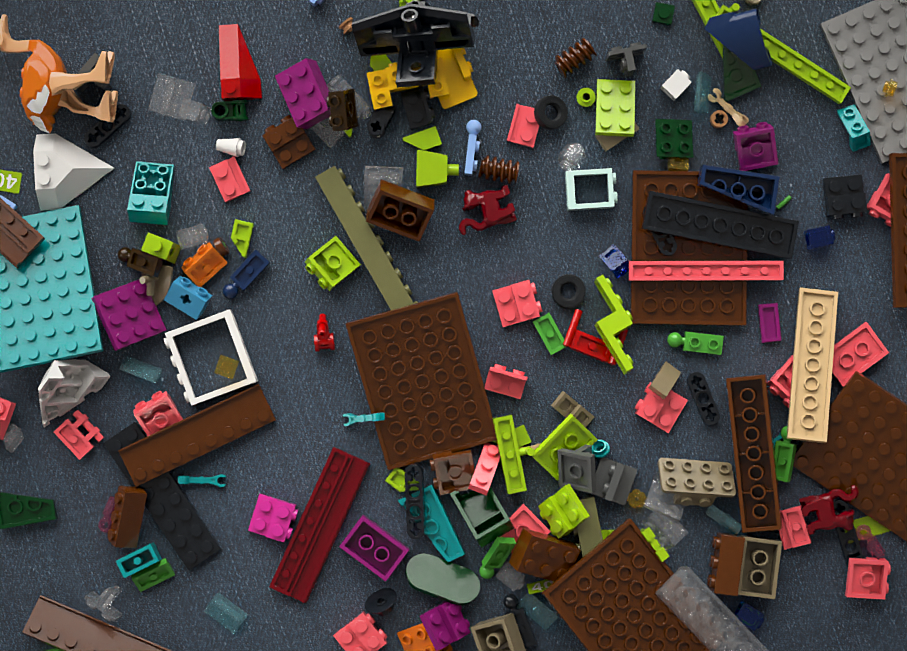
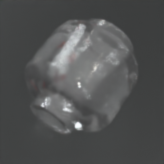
(571, 157)

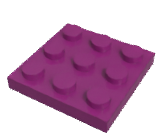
(128, 314)

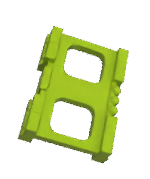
(660, 551)

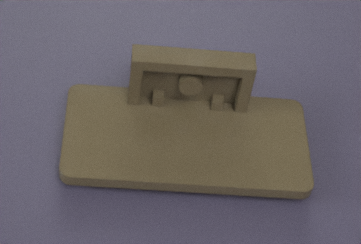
(696, 480)

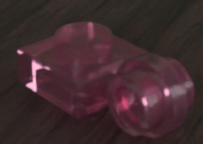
(107, 515)
(874, 546)

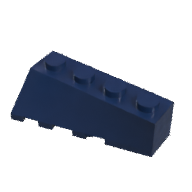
(748, 187)

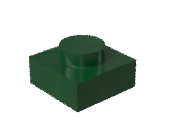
(663, 13)

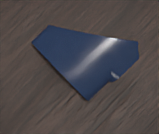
(741, 36)

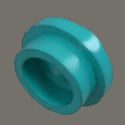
(598, 445)

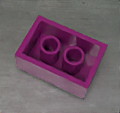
(305, 93)
(374, 547)

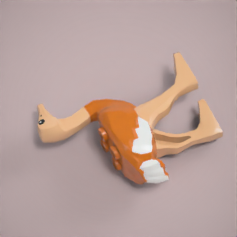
(50, 87)

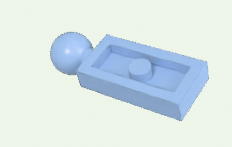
(473, 128)

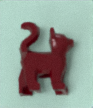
(490, 209)
(825, 510)

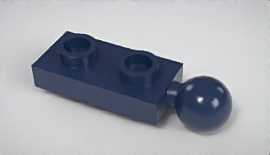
(246, 274)

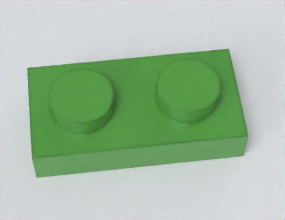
(549, 333)
(152, 574)

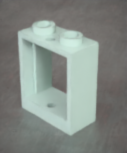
(570, 189)

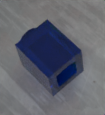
(819, 237)
(749, 616)

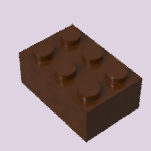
(400, 210)
(543, 555)
(726, 563)

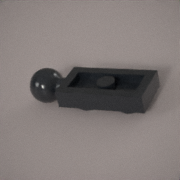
(511, 601)

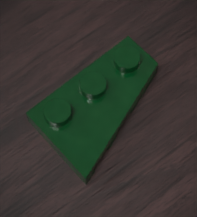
(737, 76)
(24, 510)

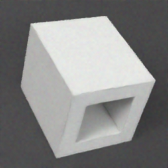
(676, 84)

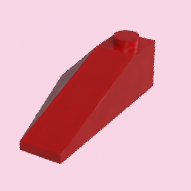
(237, 69)

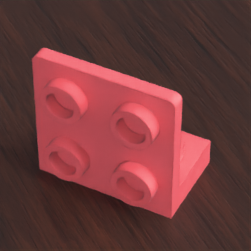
(505, 382)

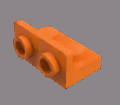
(203, 264)

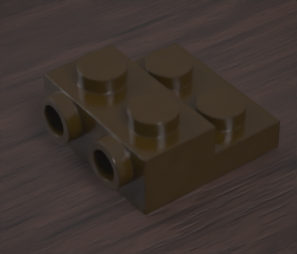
(343, 109)

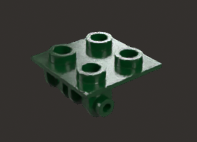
(674, 138)

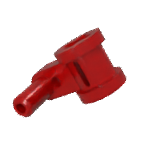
(323, 338)

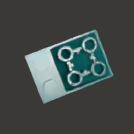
(151, 193)

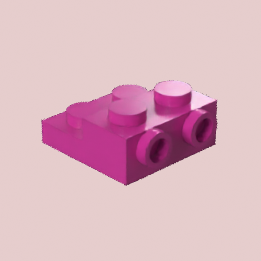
(273, 518)

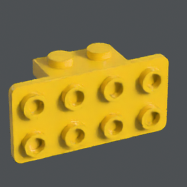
(457, 76)

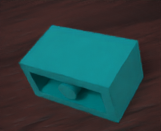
(138, 560)

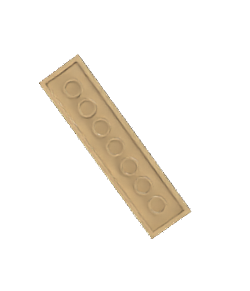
(812, 365)

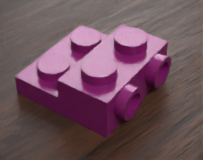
(755, 146)
(445, 624)

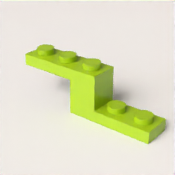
(614, 324)

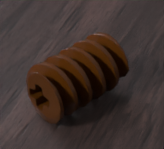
(574, 57)
(499, 169)

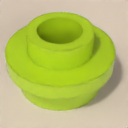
(585, 103)

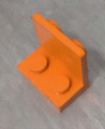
(417, 639)

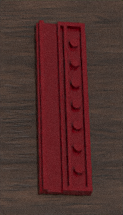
(319, 525)

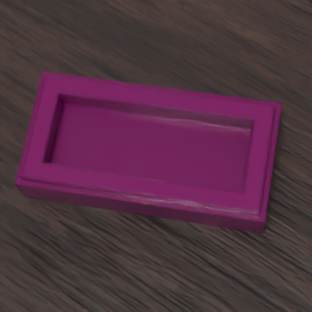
(769, 322)

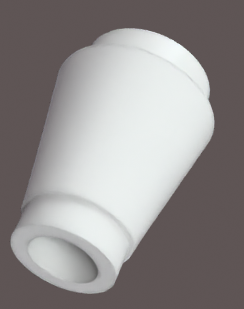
(231, 146)

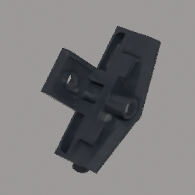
(416, 36)

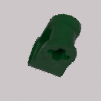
(232, 110)

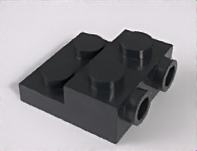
(844, 196)

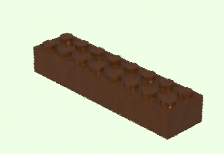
(754, 453)

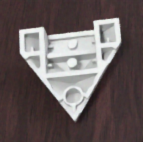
(63, 171)
(66, 386)

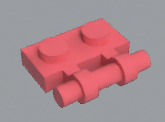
(74, 438)

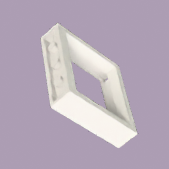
(240, 347)

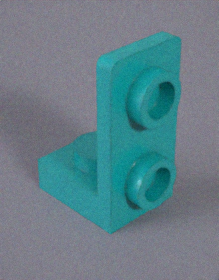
(856, 127)

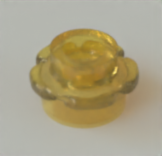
(889, 88)
(641, 498)

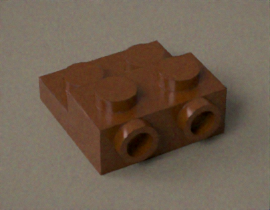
(288, 142)
(452, 471)

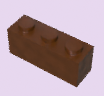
(127, 517)

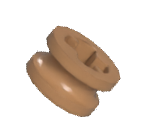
(346, 26)
(724, 120)

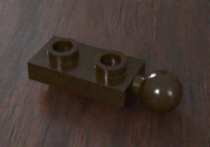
(141, 261)

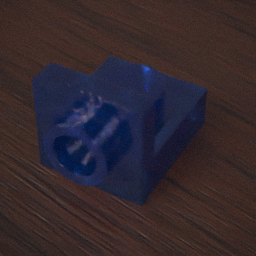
(615, 261)

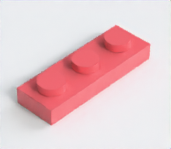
(485, 469)

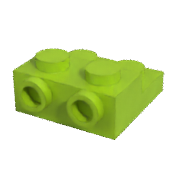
(331, 263)
(563, 511)

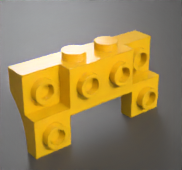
(384, 82)

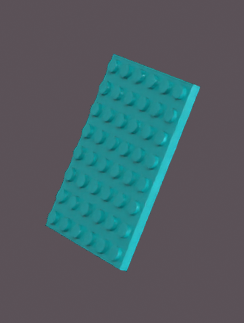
(48, 298)

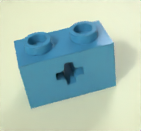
(188, 297)

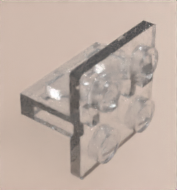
(171, 97)
(104, 602)

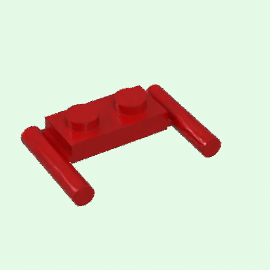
(587, 343)

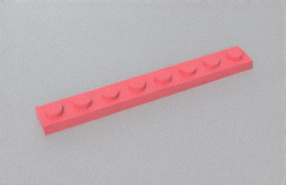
(705, 270)

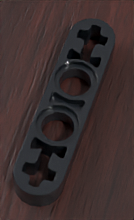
(415, 501)
(849, 535)

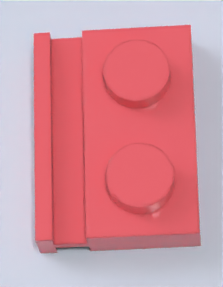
(523, 127)
(229, 179)
(793, 528)

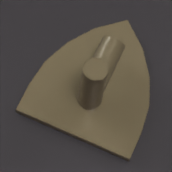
(158, 287)

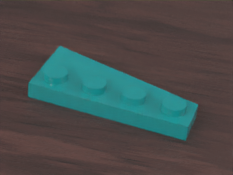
(437, 524)

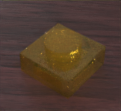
(678, 164)
(226, 367)

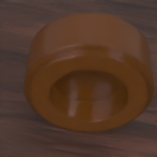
(221, 246)

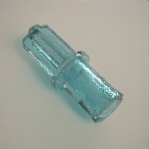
(724, 519)

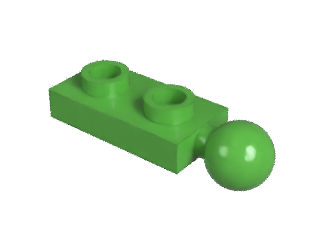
(697, 342)
(784, 456)
(496, 556)

